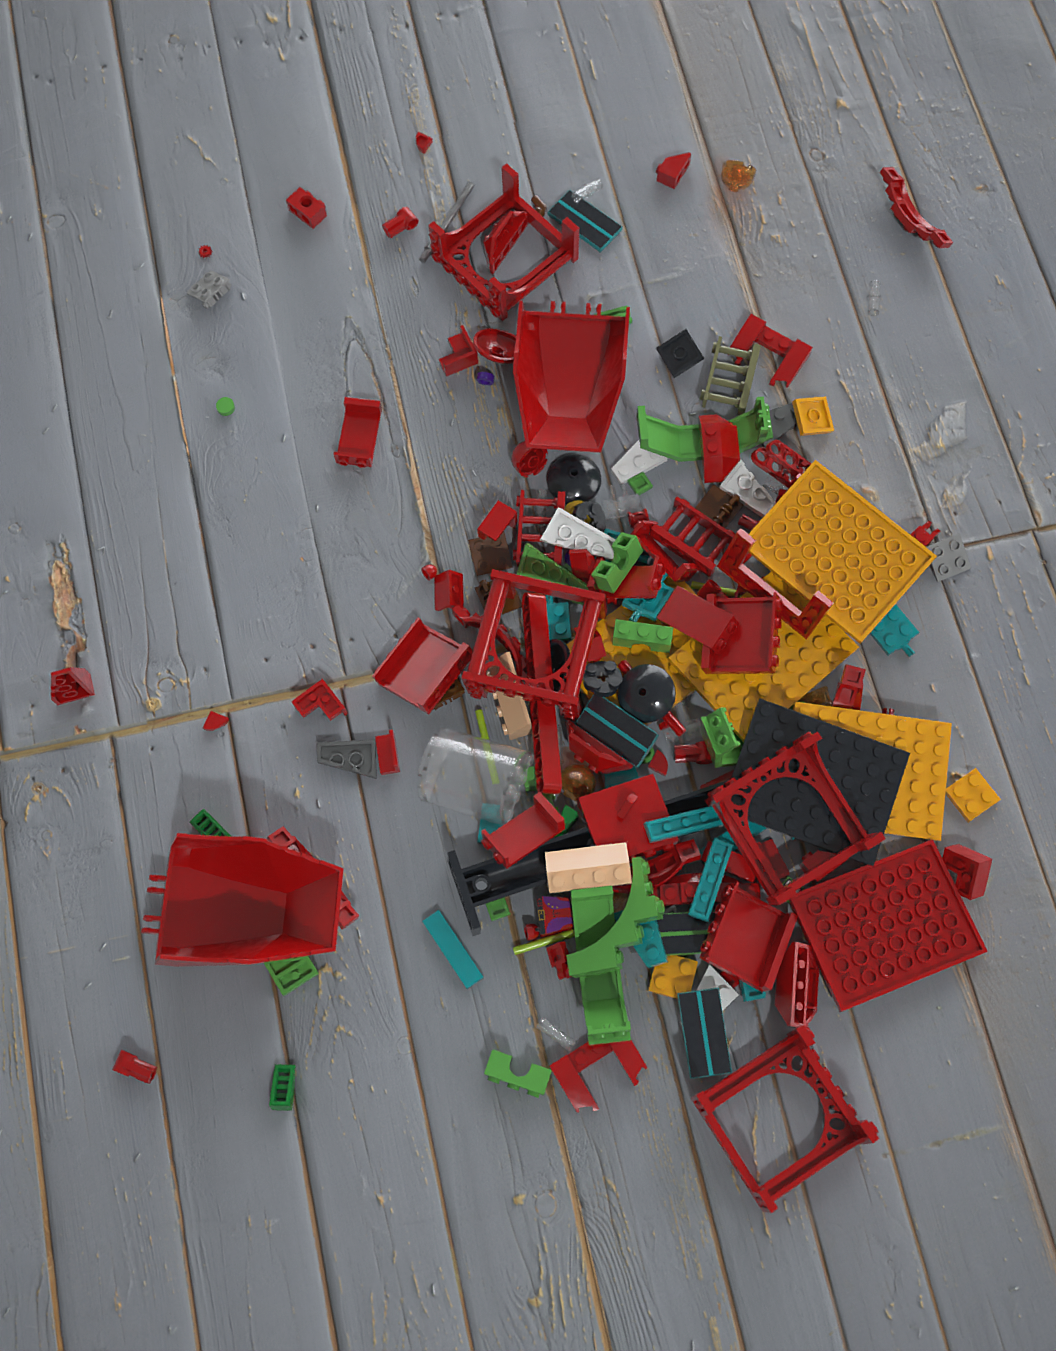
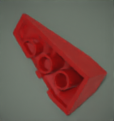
(70, 685)

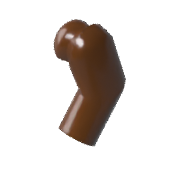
(540, 205)

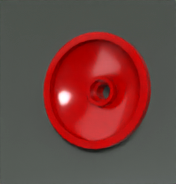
(495, 345)

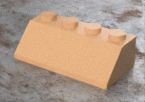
(513, 710)
(588, 867)

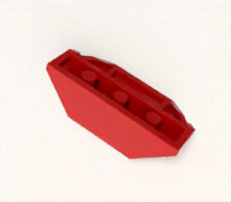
(503, 237)
(718, 447)
(594, 752)
(797, 985)

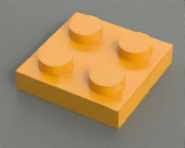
(812, 416)
(972, 795)
(673, 977)

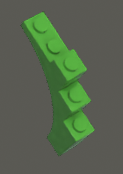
(626, 932)

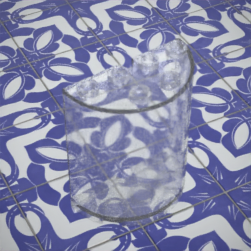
(473, 775)

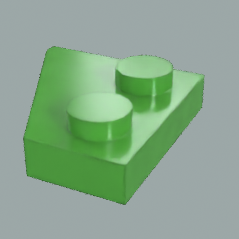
(291, 972)

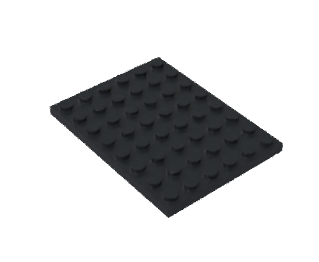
(861, 768)

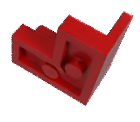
(463, 354)
(497, 521)
(319, 696)
(971, 870)

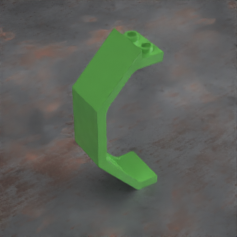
(684, 443)
(720, 738)
(600, 992)

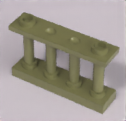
(747, 371)

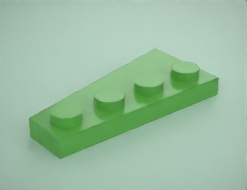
(539, 566)

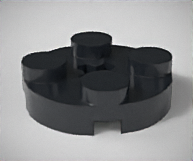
(593, 511)
(605, 669)

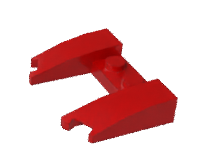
(794, 352)
(568, 1067)

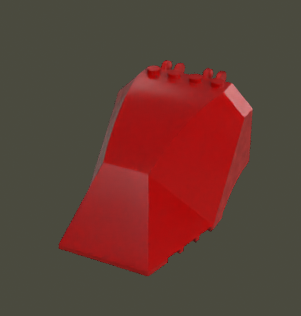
(569, 376)
(243, 903)

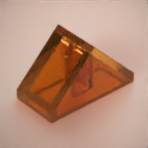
(819, 697)

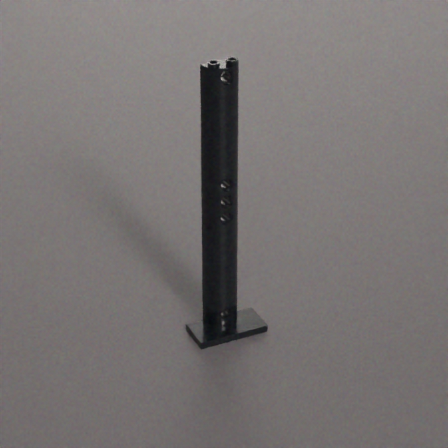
(531, 869)

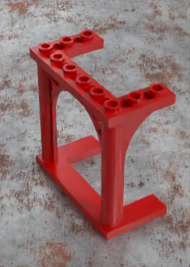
(497, 299)
(733, 565)
(567, 698)
(807, 754)
(853, 1133)

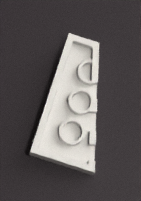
(574, 533)

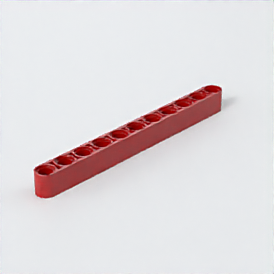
(542, 716)

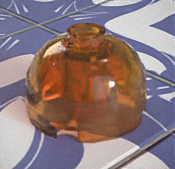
(736, 175)
(577, 781)

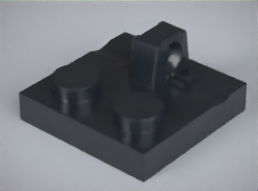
(680, 353)

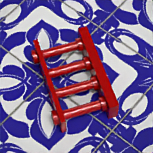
(520, 502)
(676, 543)

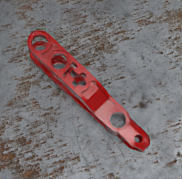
(780, 460)

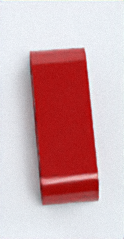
(736, 864)

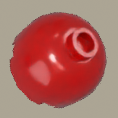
(528, 459)

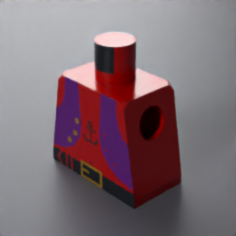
(554, 915)

